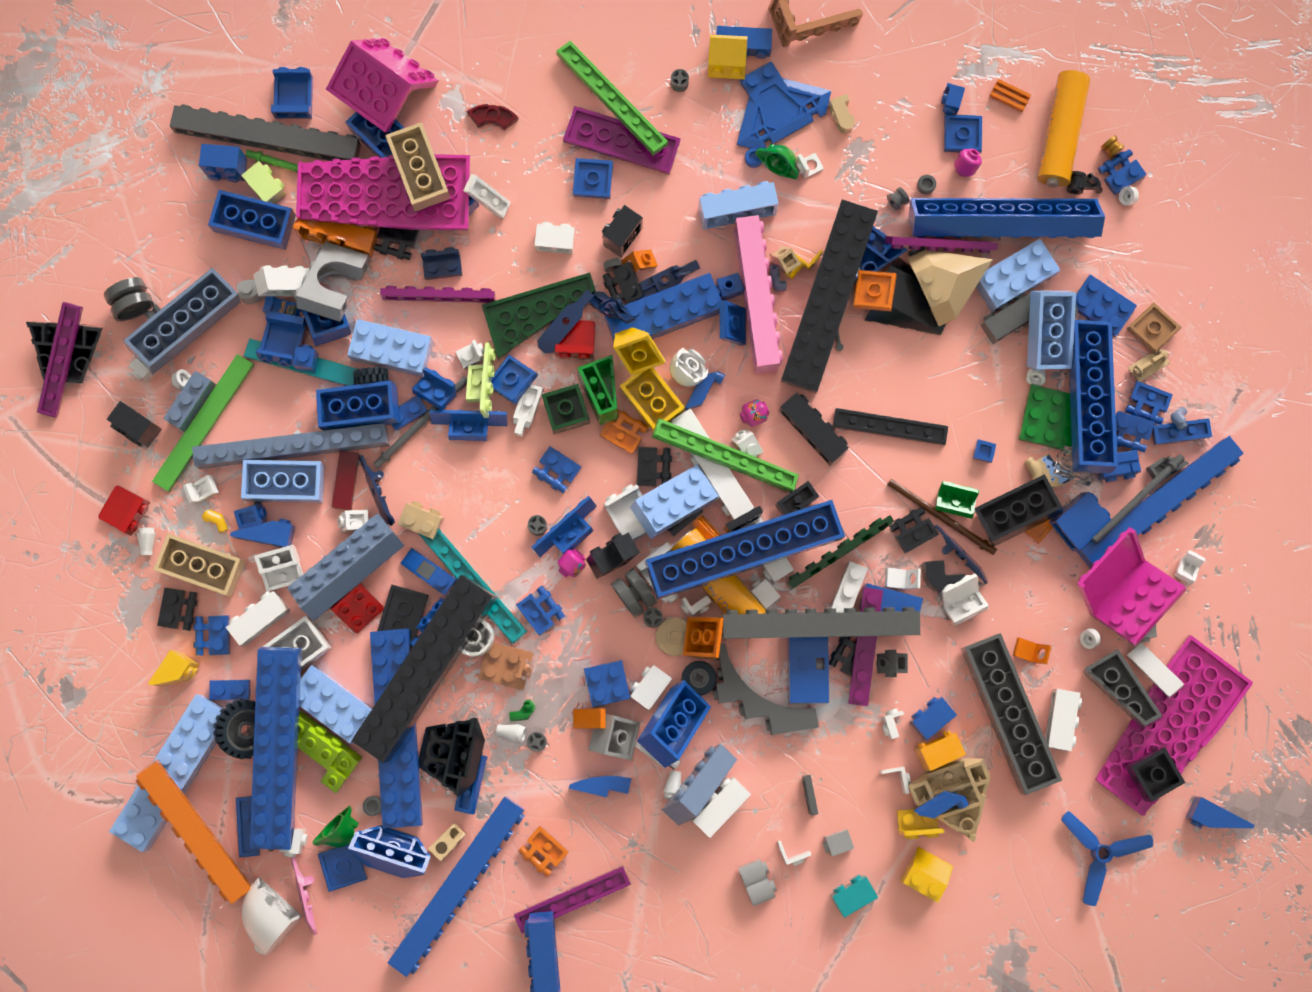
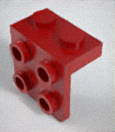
(578, 342)
(124, 510)
(357, 608)

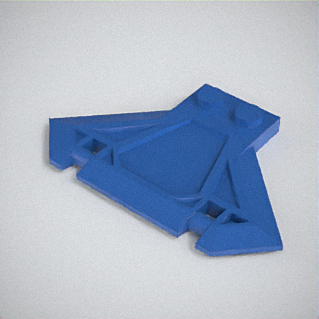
(777, 106)

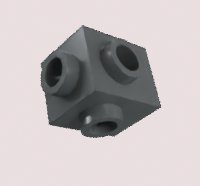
(892, 663)

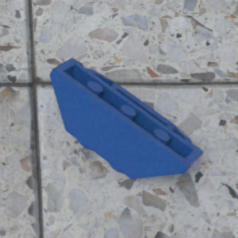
(390, 851)

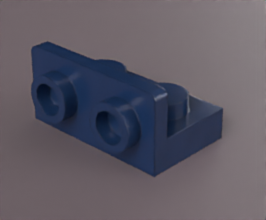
(441, 263)

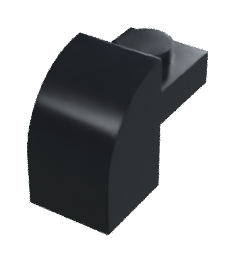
(935, 575)

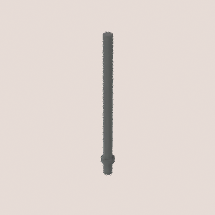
(385, 456)
(1171, 466)

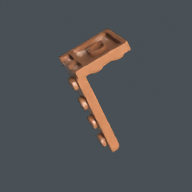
(787, 30)
(507, 666)

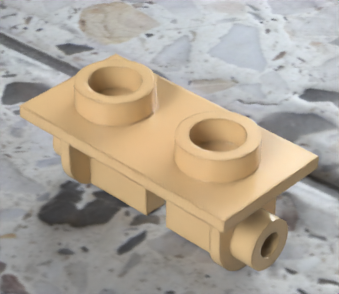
(1149, 365)

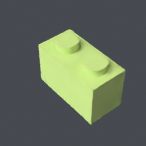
(263, 184)

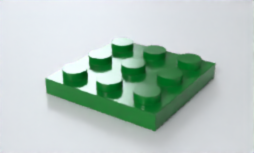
(1047, 418)

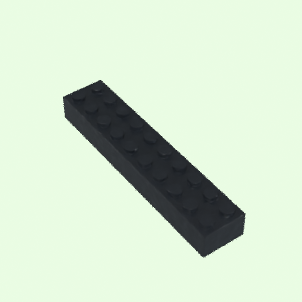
(829, 296)
(424, 669)

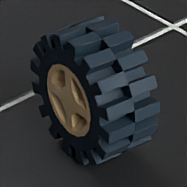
(370, 375)

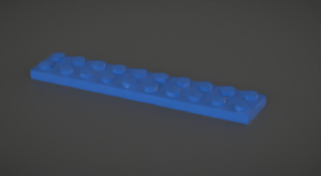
(400, 777)

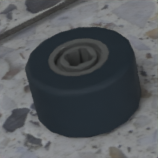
(701, 684)

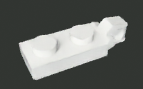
(527, 409)

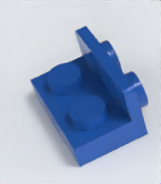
(435, 389)

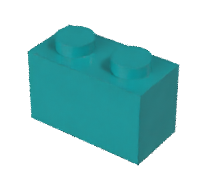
(854, 895)

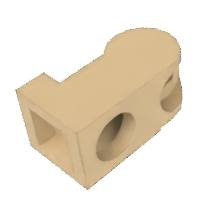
(840, 113)
(785, 259)
(447, 842)

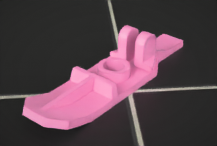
(303, 896)

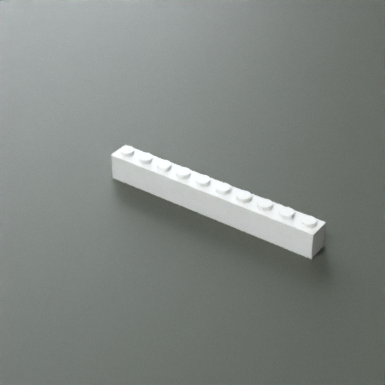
(729, 492)

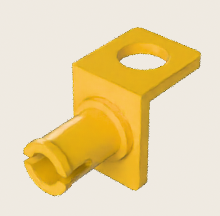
(804, 264)

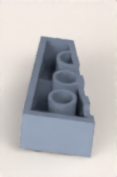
(699, 785)

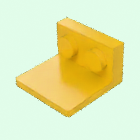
(913, 825)

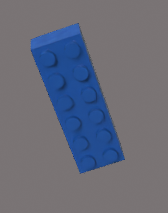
(671, 308)

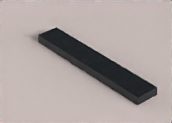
(890, 426)

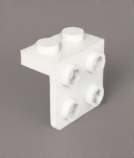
(963, 600)

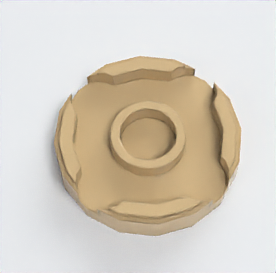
(671, 636)

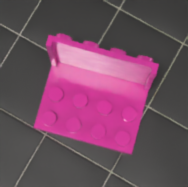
(377, 80)
(1128, 590)

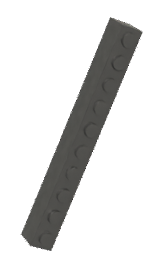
(263, 134)
(820, 623)

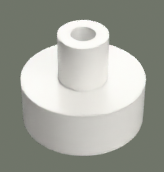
(1128, 195)
(1036, 376)
(180, 378)
(1090, 638)

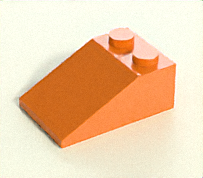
(703, 637)

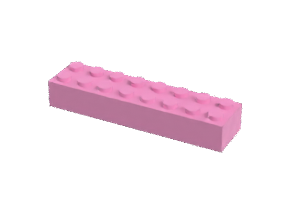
(757, 295)

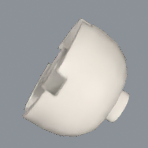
(688, 368)
(480, 641)

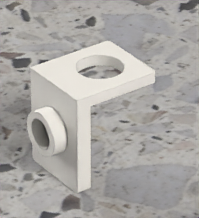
(802, 167)
(902, 578)
(904, 777)
(797, 859)

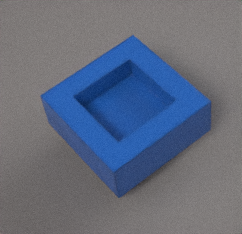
(984, 451)

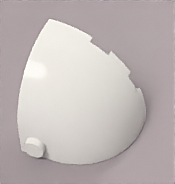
(267, 917)

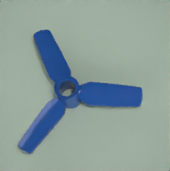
(1097, 868)

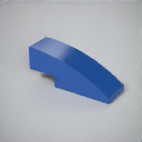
(602, 784)

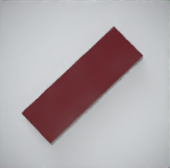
(345, 480)

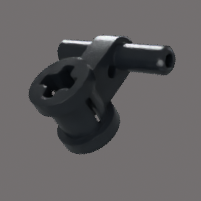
(1081, 182)

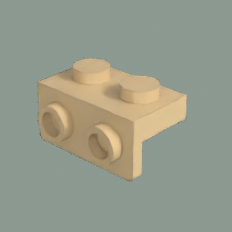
(420, 520)

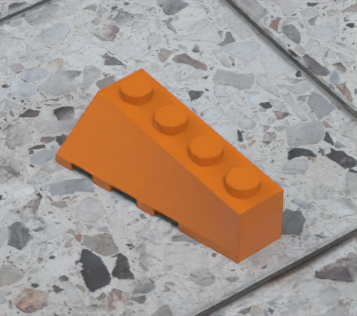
(340, 234)

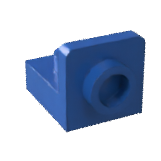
(250, 516)

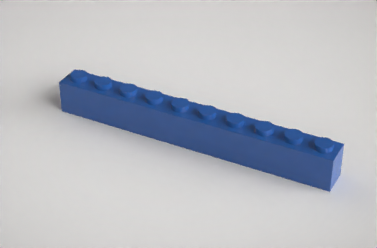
(1169, 496)
(456, 886)

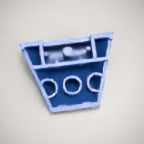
(878, 253)

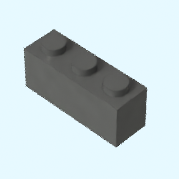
(1008, 319)

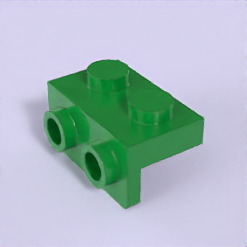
(956, 499)

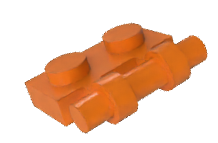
(621, 436)
(547, 846)

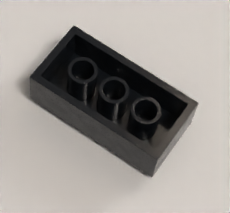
(1018, 510)

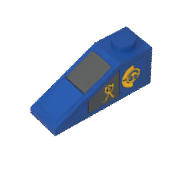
(428, 571)

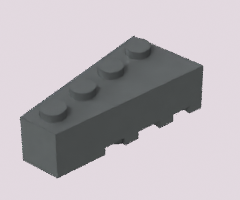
(1122, 686)

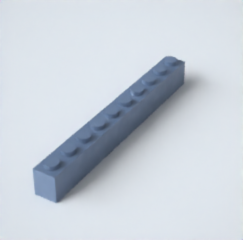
(291, 446)

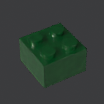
(565, 409)

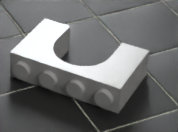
(329, 260)

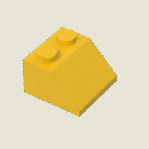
(727, 57)
(637, 350)
(174, 669)
(927, 874)

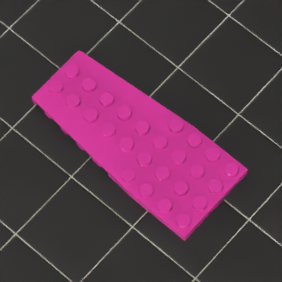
(375, 195)
(1187, 721)

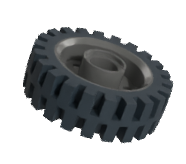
(229, 727)

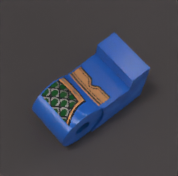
(280, 306)

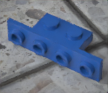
(468, 424)
(569, 531)

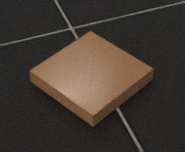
(1154, 328)

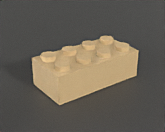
(418, 166)
(199, 565)

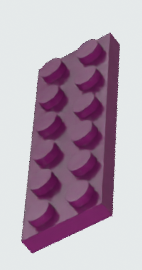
(613, 139)

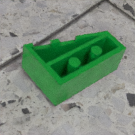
(599, 386)

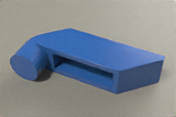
(702, 389)
(941, 803)

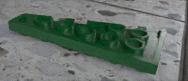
(526, 313)
(843, 549)

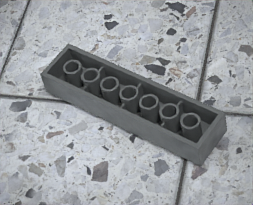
(1011, 714)

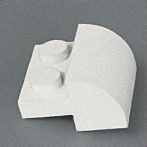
(279, 567)

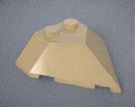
(947, 280)
(962, 777)

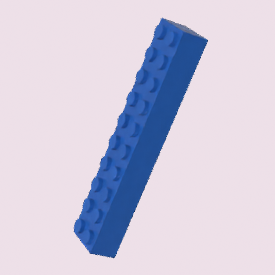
(1006, 217)
(744, 549)
(275, 748)

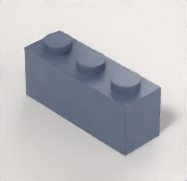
(189, 401)

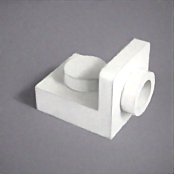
(471, 354)
(352, 520)

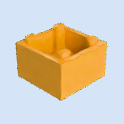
(939, 751)

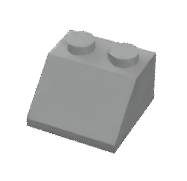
(616, 739)

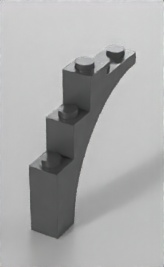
(780, 718)

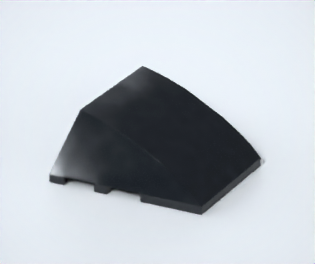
(83, 351)
(453, 753)

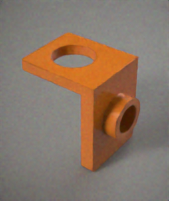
(641, 260)
(1030, 651)

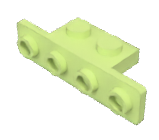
(479, 381)

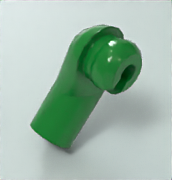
(524, 713)

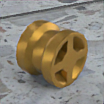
(1112, 146)

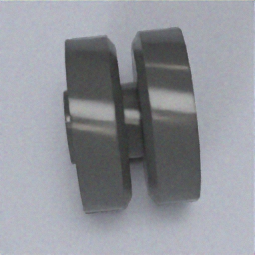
(128, 299)
(636, 591)

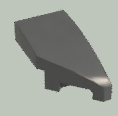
(1159, 465)

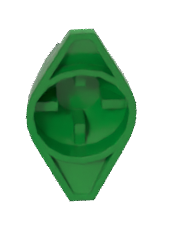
(779, 160)
(338, 831)

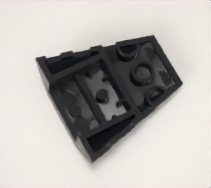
(909, 304)

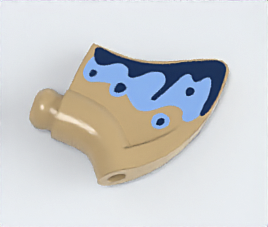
(1045, 465)

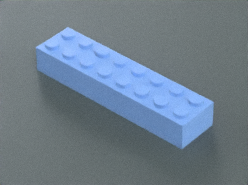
(182, 758)

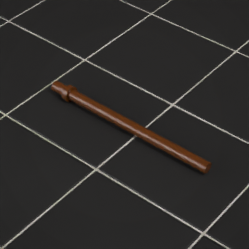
(944, 518)

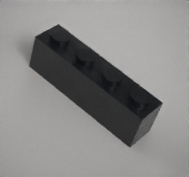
(813, 428)

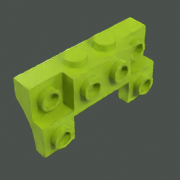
(327, 751)

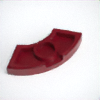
(492, 114)

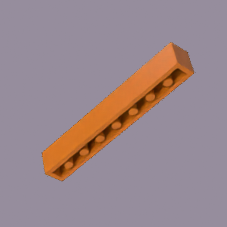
(194, 831)

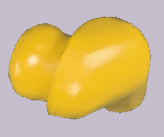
(217, 518)

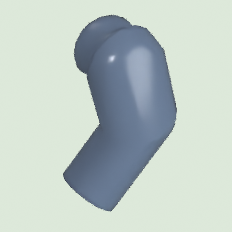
(775, 277)
(1178, 418)

